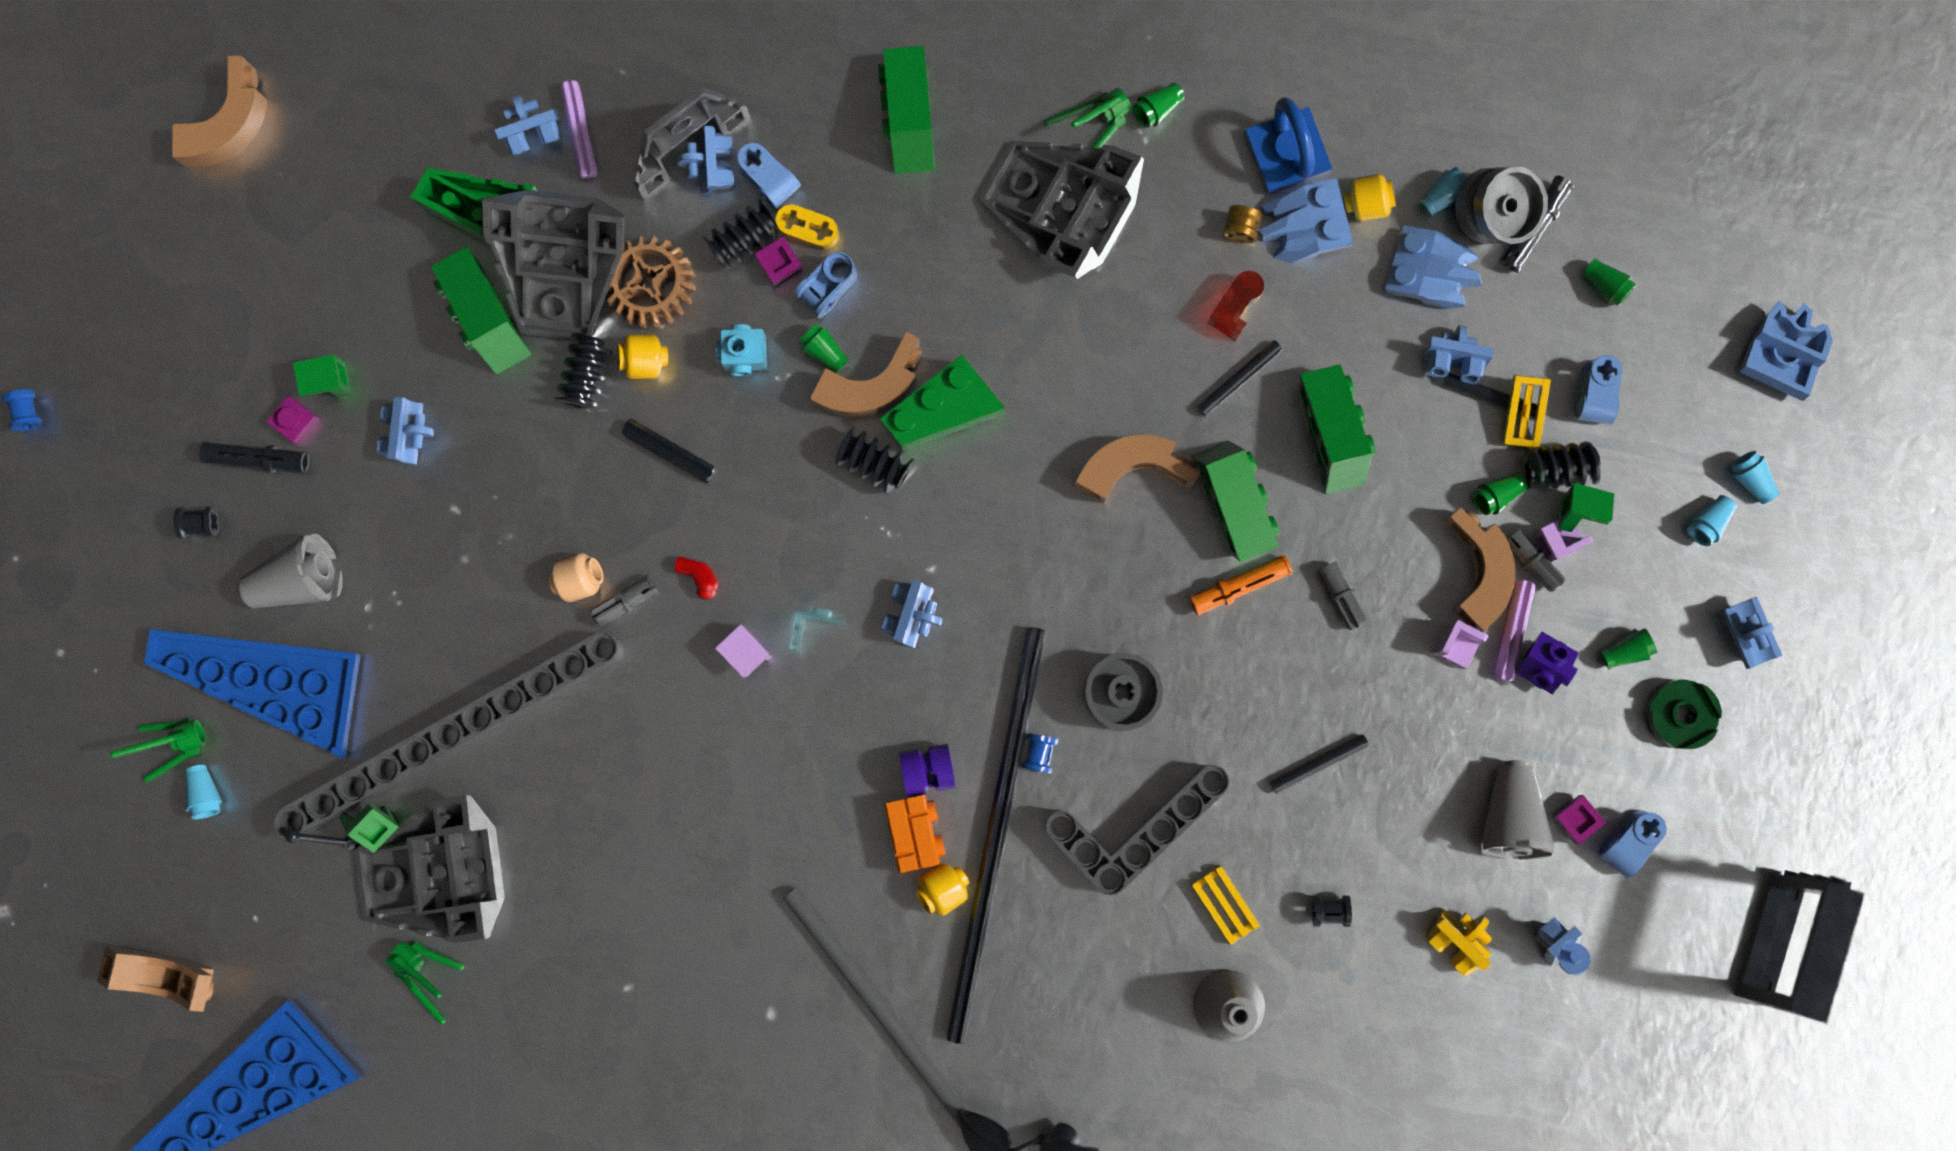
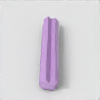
(578, 129)
(1514, 630)

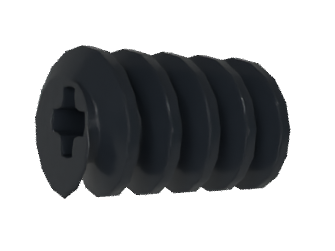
(742, 235)
(583, 371)
(873, 461)
(1561, 463)

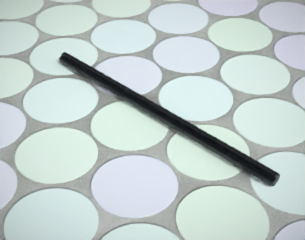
(996, 836)

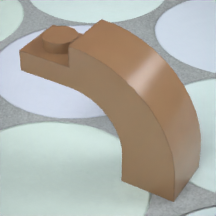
(230, 128)
(872, 396)
(1130, 454)
(1494, 570)
(158, 975)

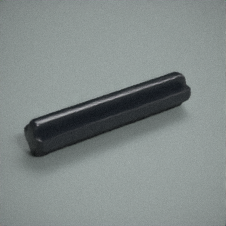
(668, 450)

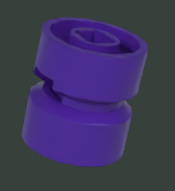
(927, 770)

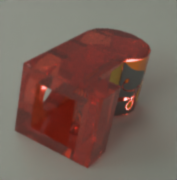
(1241, 294)

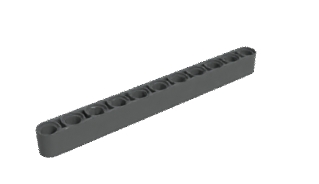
(433, 737)

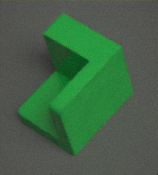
(321, 376)
(1585, 503)
(370, 826)

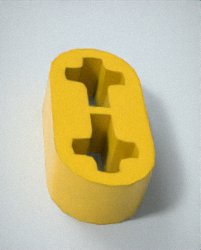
(804, 234)

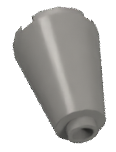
(293, 576)
(1517, 816)
(1219, 999)

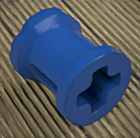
(22, 410)
(1039, 753)

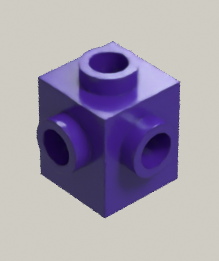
(1548, 663)

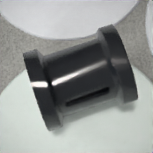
(196, 522)
(1331, 911)

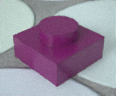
(778, 261)
(292, 419)
(1579, 819)

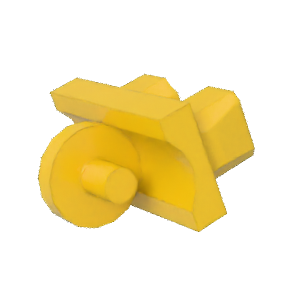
(1472, 952)

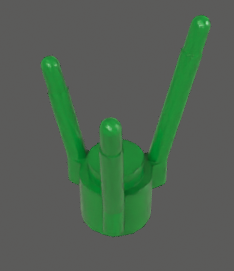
(1108, 106)
(186, 736)
(406, 963)

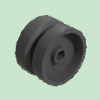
(1501, 205)
(1143, 689)

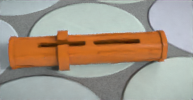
(1227, 590)

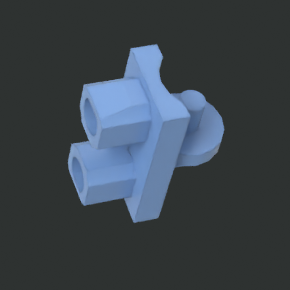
(514, 133)
(709, 147)
(1459, 352)
(405, 430)
(916, 613)
(1751, 632)
(1564, 947)

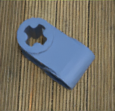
(770, 178)
(825, 285)
(1597, 395)
(1629, 846)

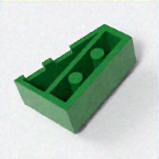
(1336, 427)

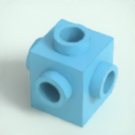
(754, 351)

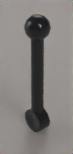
(293, 836)

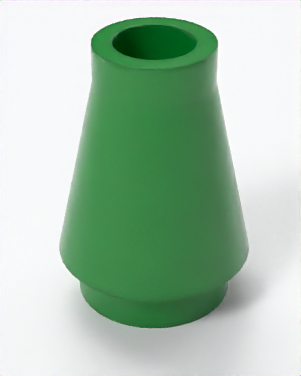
(1157, 104)
(1609, 282)
(822, 347)
(1498, 493)
(1629, 649)

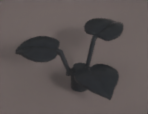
(987, 1135)

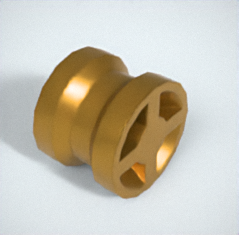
(1242, 224)

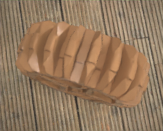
(660, 275)

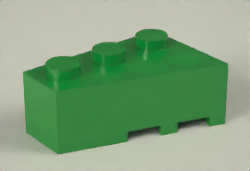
(907, 109)
(459, 197)
(479, 311)
(943, 405)
(1238, 499)

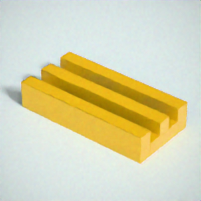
(1530, 381)
(1241, 930)

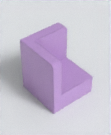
(1559, 542)
(1459, 643)
(743, 651)

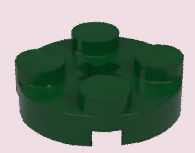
(1663, 712)

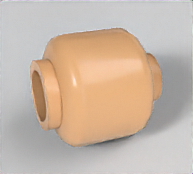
(575, 577)

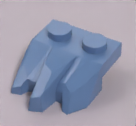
(1307, 222)
(1432, 268)
(1787, 351)

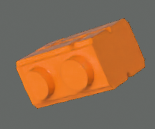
(913, 833)

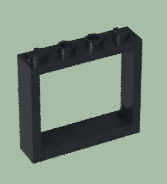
(1824, 950)

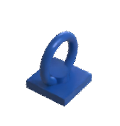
(1287, 148)

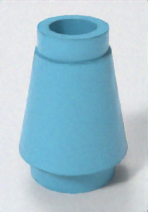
(1443, 191)
(1755, 476)
(1711, 522)
(200, 793)

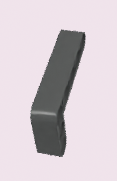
(1142, 835)

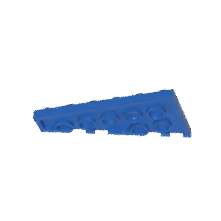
(283, 685)
(261, 1080)

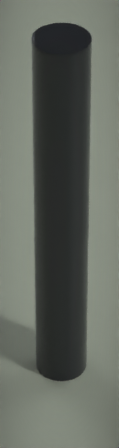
(1239, 378)
(1485, 393)
(1319, 763)

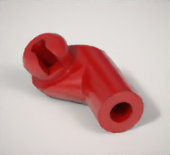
(701, 574)

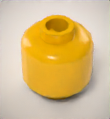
(1370, 197)
(641, 356)
(942, 889)

